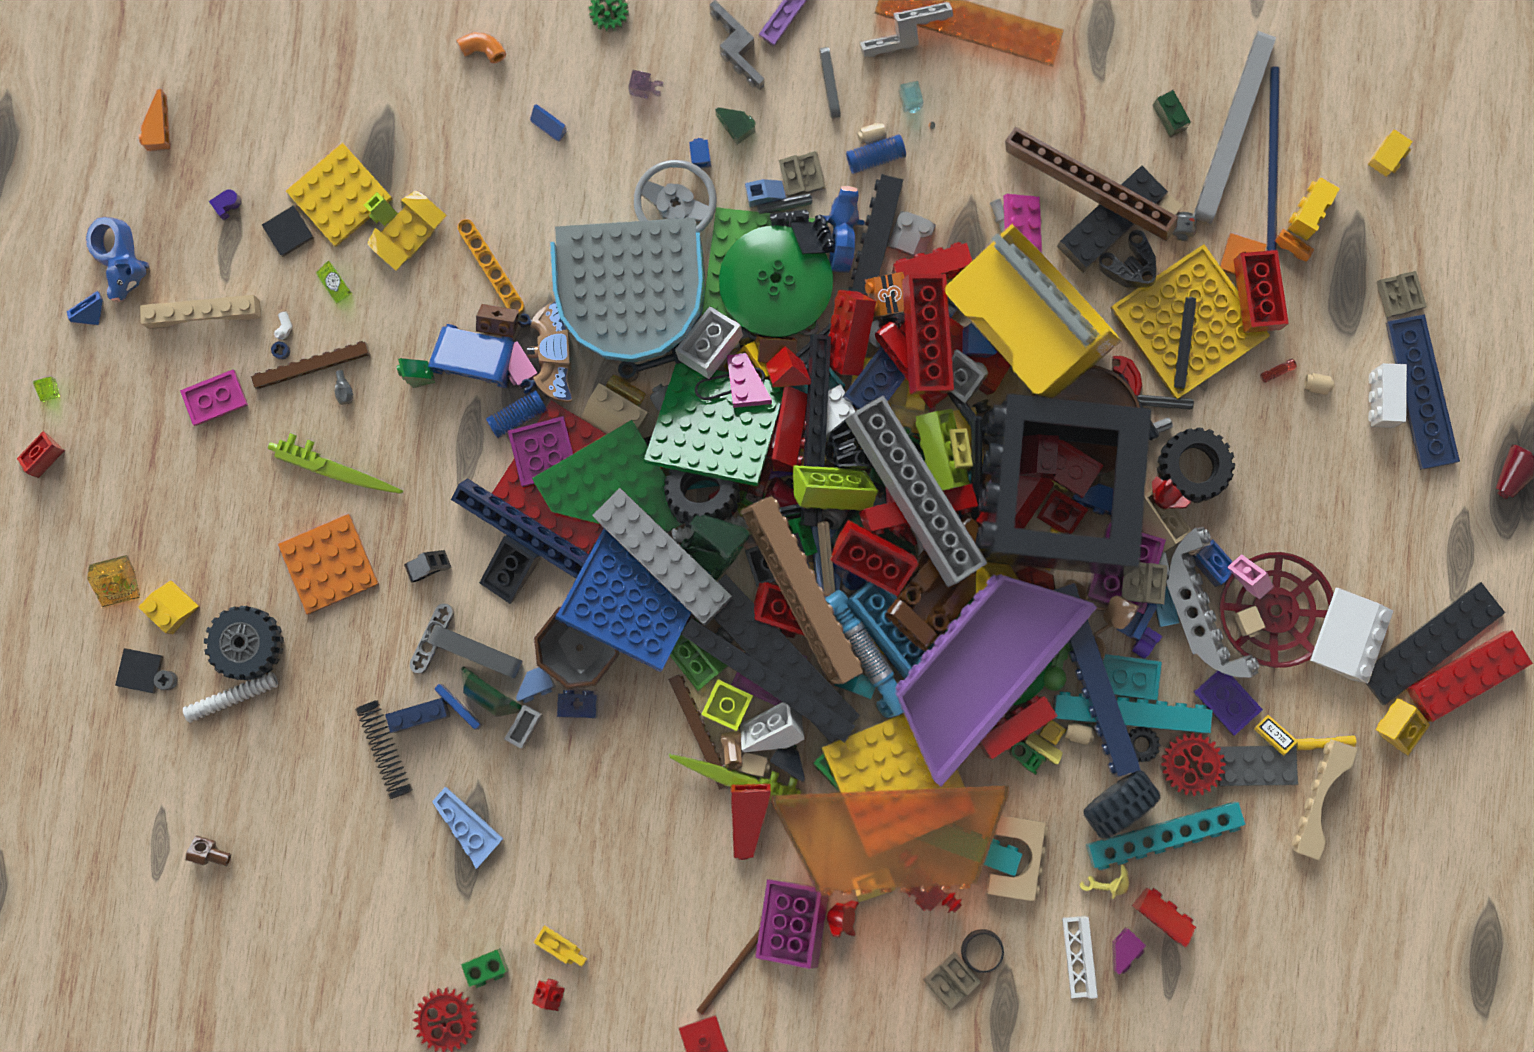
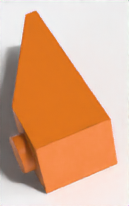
(155, 125)

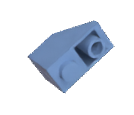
(764, 191)
(534, 683)

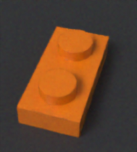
(1293, 244)

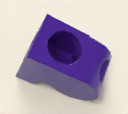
(225, 202)
(1146, 643)

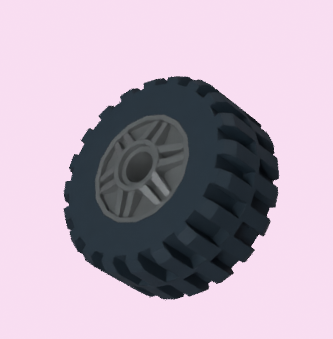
(227, 639)
(1122, 804)

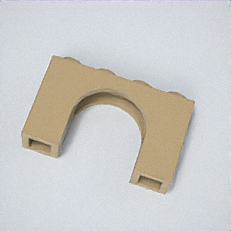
(1023, 885)

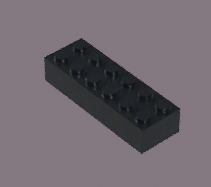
(1104, 227)

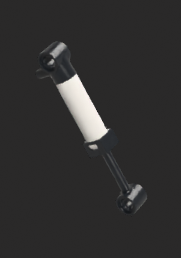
(746, 339)

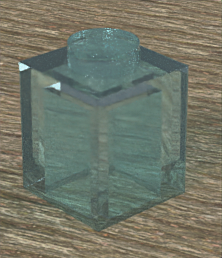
(911, 96)

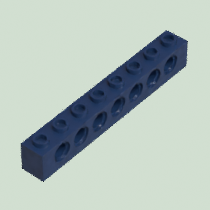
(520, 527)

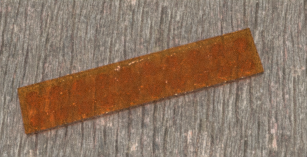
(987, 28)

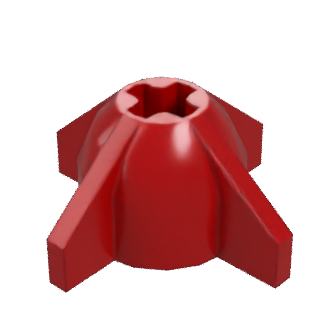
(1167, 495)
(842, 918)

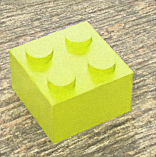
(727, 705)

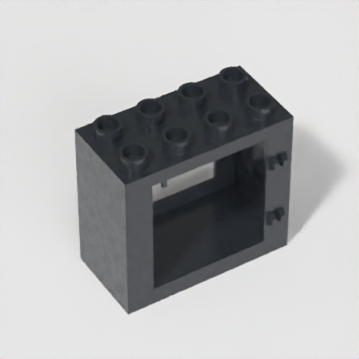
(1073, 422)

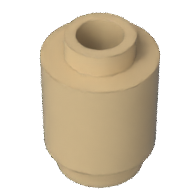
(872, 134)
(1318, 383)
(1079, 733)

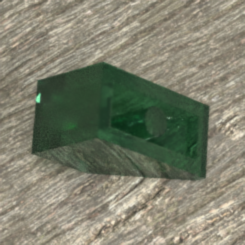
(736, 123)

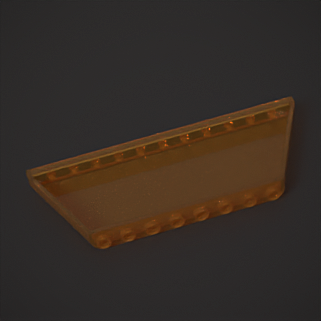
(892, 837)

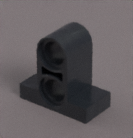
(427, 565)

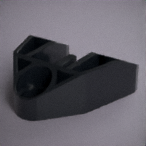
(1121, 274)
(844, 443)

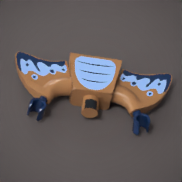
(552, 352)

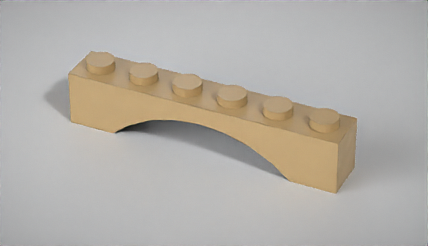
(173, 313)
(1310, 837)

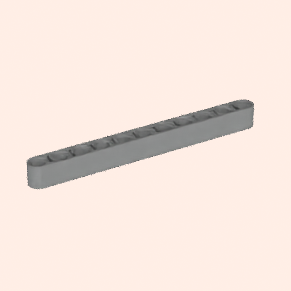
(1234, 127)

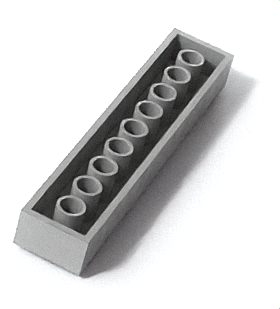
(915, 491)

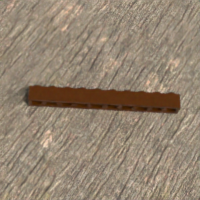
(310, 365)
(696, 724)

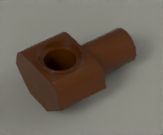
(203, 851)

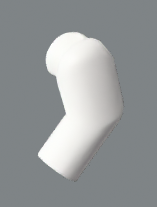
(285, 328)

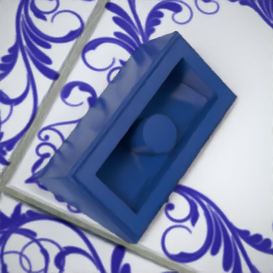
(548, 123)

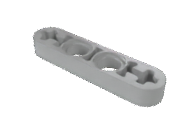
(426, 662)

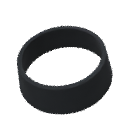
(969, 937)

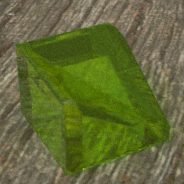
(46, 388)

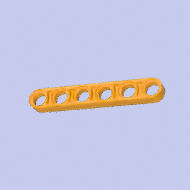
(490, 267)

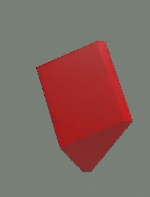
(787, 369)
(40, 455)
(1061, 512)

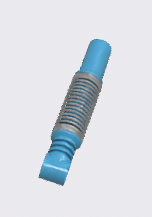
(871, 661)

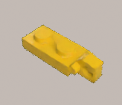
(559, 946)

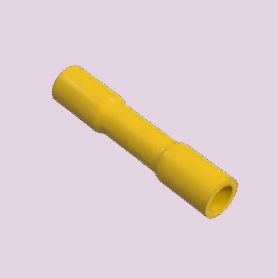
(1311, 743)

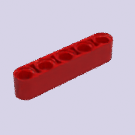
(894, 344)

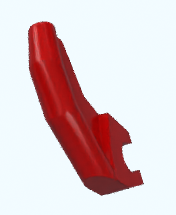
(1130, 372)

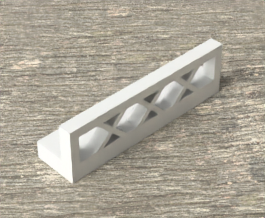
(1087, 957)

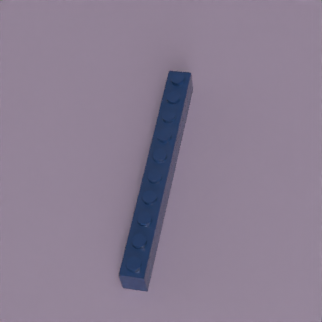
(1100, 697)

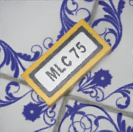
(1276, 735)

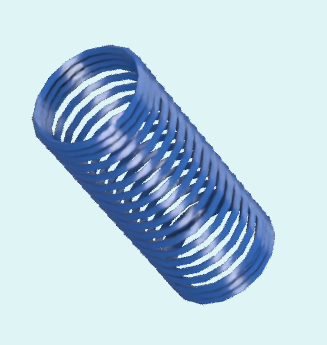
(890, 152)
(528, 412)

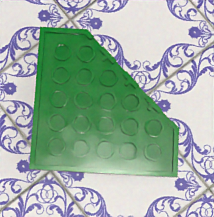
(597, 471)

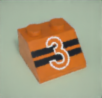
(887, 292)

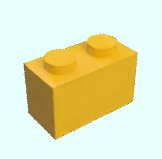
(1390, 153)

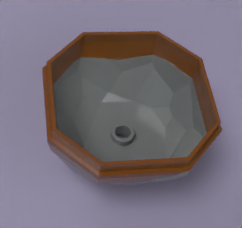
(560, 659)

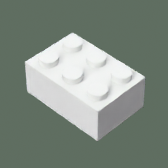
(709, 342)
(1387, 395)

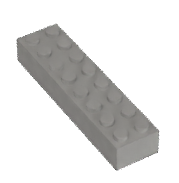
(662, 557)

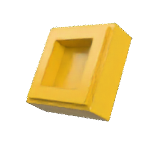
(1052, 732)

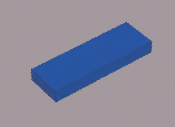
(458, 706)

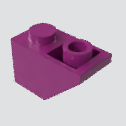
(1125, 949)

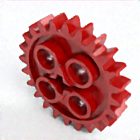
(1208, 754)
(440, 1003)

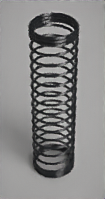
(403, 789)

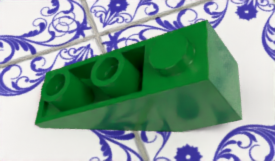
(415, 372)

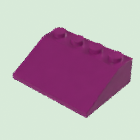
(1104, 587)
(791, 924)

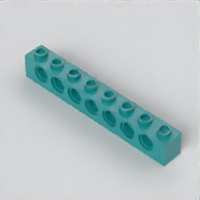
(1231, 811)

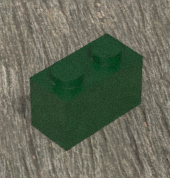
(1171, 113)

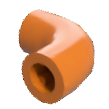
(482, 42)

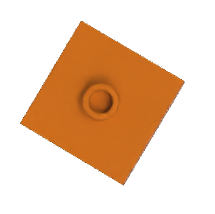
(1236, 245)

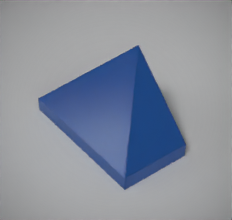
(87, 311)

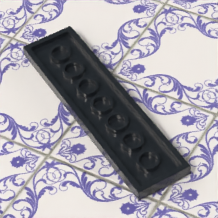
(1433, 642)

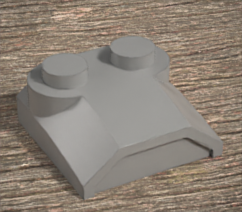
(911, 234)
(966, 376)

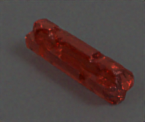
(1278, 370)

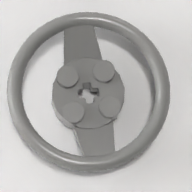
(664, 196)

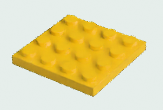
(336, 194)

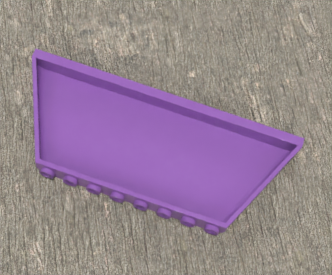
(984, 667)

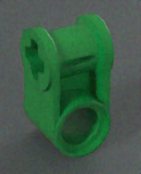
(1029, 758)

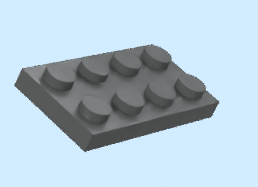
(1257, 766)

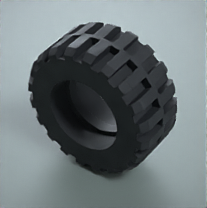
(1216, 451)
(685, 511)

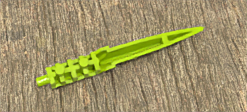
(313, 462)
(731, 777)

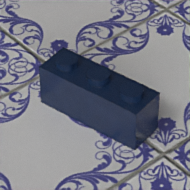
(417, 715)

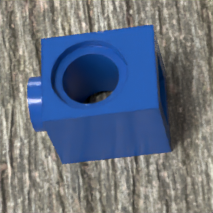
(700, 153)

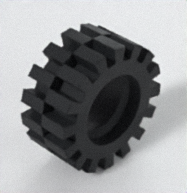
(1153, 741)

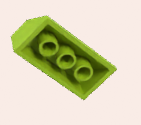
(937, 448)
(833, 488)

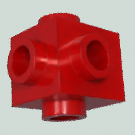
(548, 995)

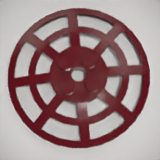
(1288, 609)

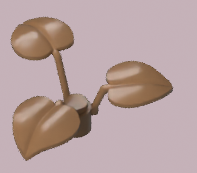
(1117, 614)

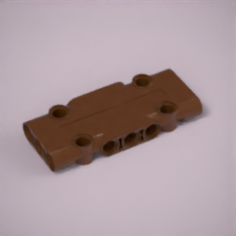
(932, 599)

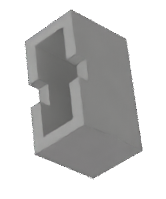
(523, 726)

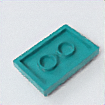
(1133, 676)

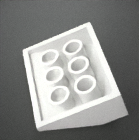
(1351, 635)

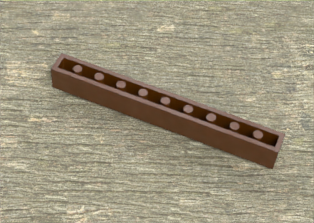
(1091, 184)

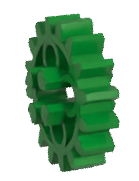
(599, 9)

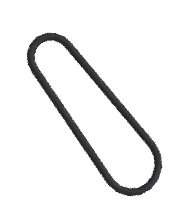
(717, 377)

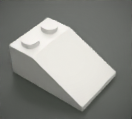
(837, 409)
(772, 729)

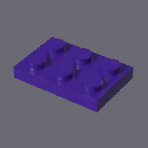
(1228, 701)

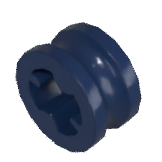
(274, 348)

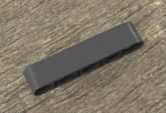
(475, 651)

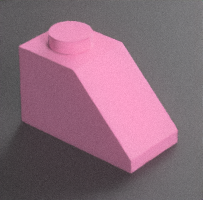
(520, 366)
(1251, 576)

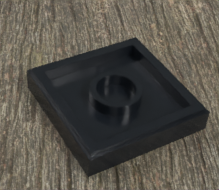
(287, 231)
(138, 670)

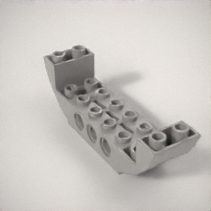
(1207, 645)

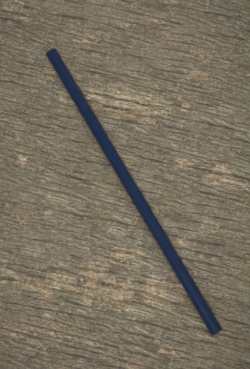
(1273, 158)

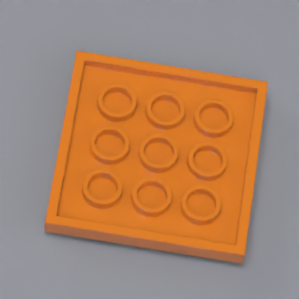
(328, 564)

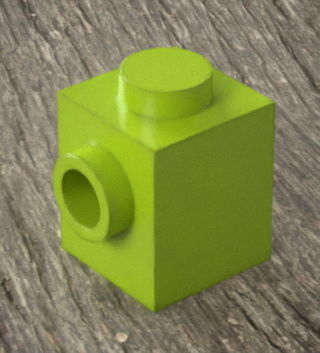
(380, 209)

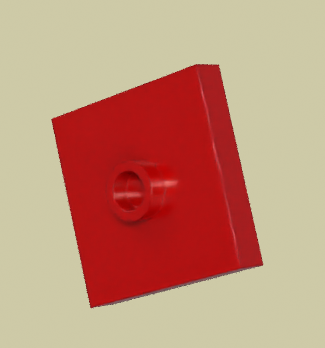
(703, 1036)

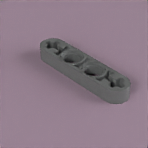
(829, 81)

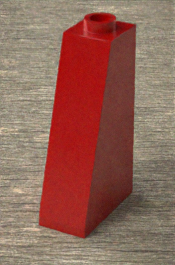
(748, 813)

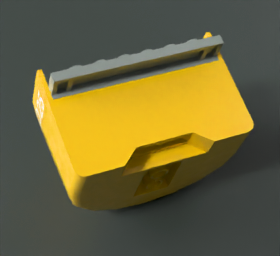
(1031, 314)

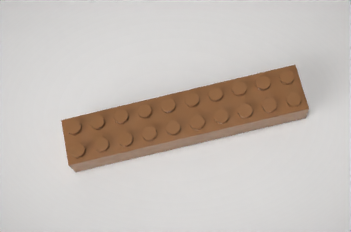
(801, 591)

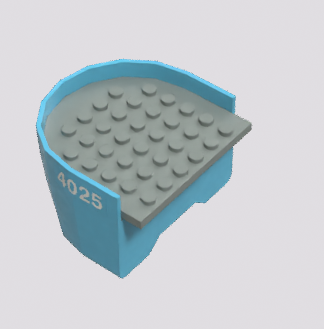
(629, 285)

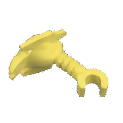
(1117, 886)

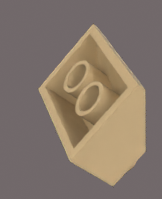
(609, 411)
(1163, 522)

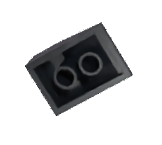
(759, 566)
(509, 569)

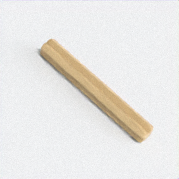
(826, 553)

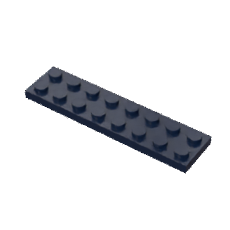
(879, 377)
(1424, 392)

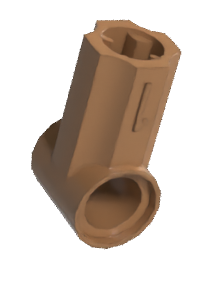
(732, 749)

